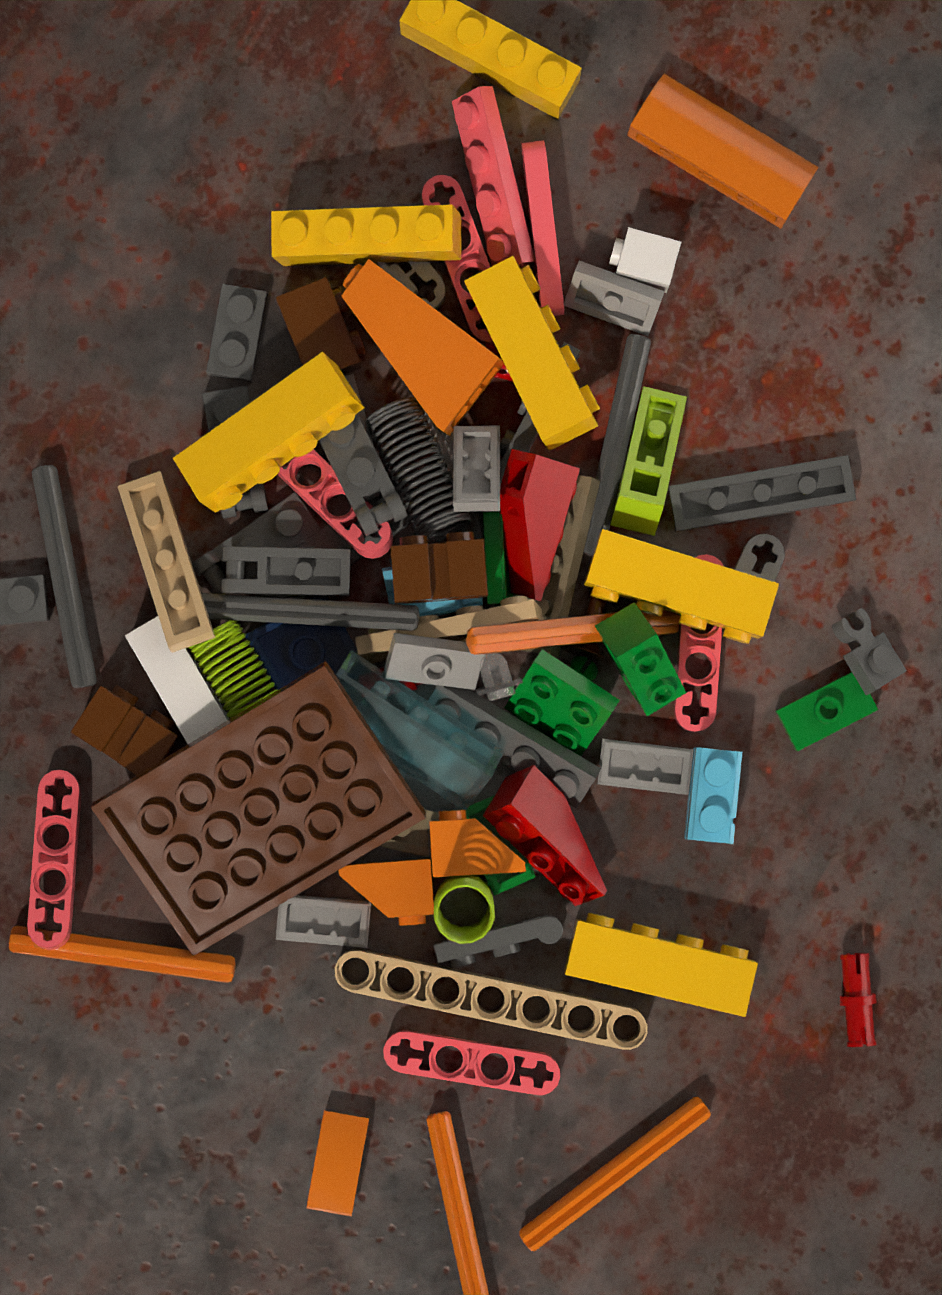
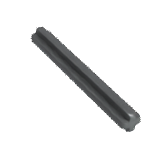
(618, 435)
(64, 576)
(312, 612)

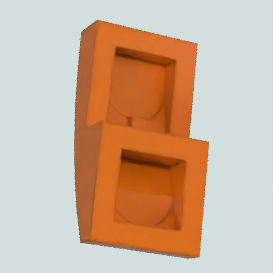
(337, 1163)

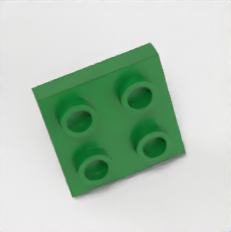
(563, 701)

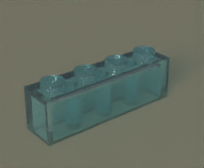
(419, 734)

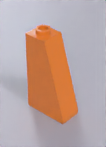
(426, 349)

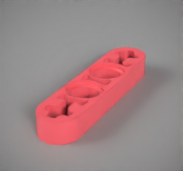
(542, 226)
(471, 258)
(320, 494)
(710, 646)
(50, 859)
(470, 1069)

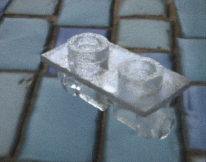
(496, 677)

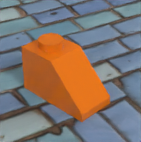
(468, 848)
(395, 887)

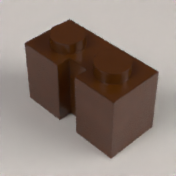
(317, 325)
(439, 570)
(125, 731)

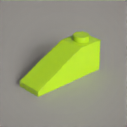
(649, 461)

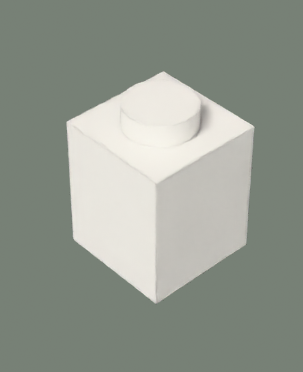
(646, 258)

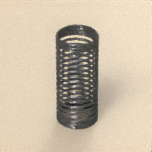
(383, 426)

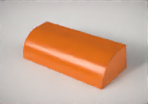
(722, 150)

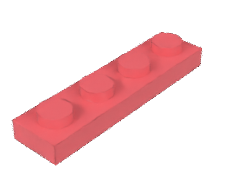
(492, 176)

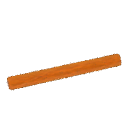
(552, 632)
(128, 955)
(614, 1173)
(457, 1204)

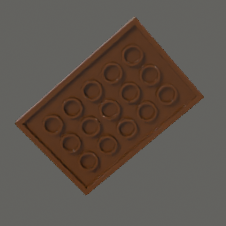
(259, 809)

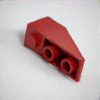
(533, 513)
(544, 830)

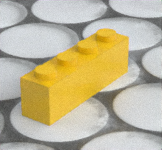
(492, 52)
(366, 234)
(531, 352)
(269, 433)
(681, 585)
(661, 966)

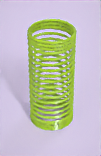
(225, 637)
(464, 934)

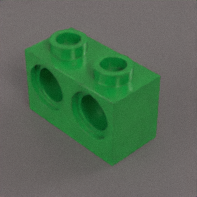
(640, 659)

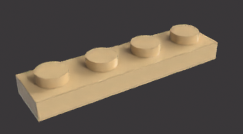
(166, 562)
(514, 609)

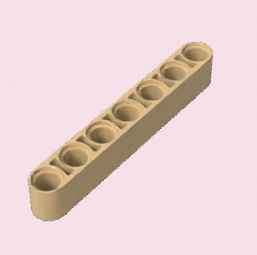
(511, 1011)

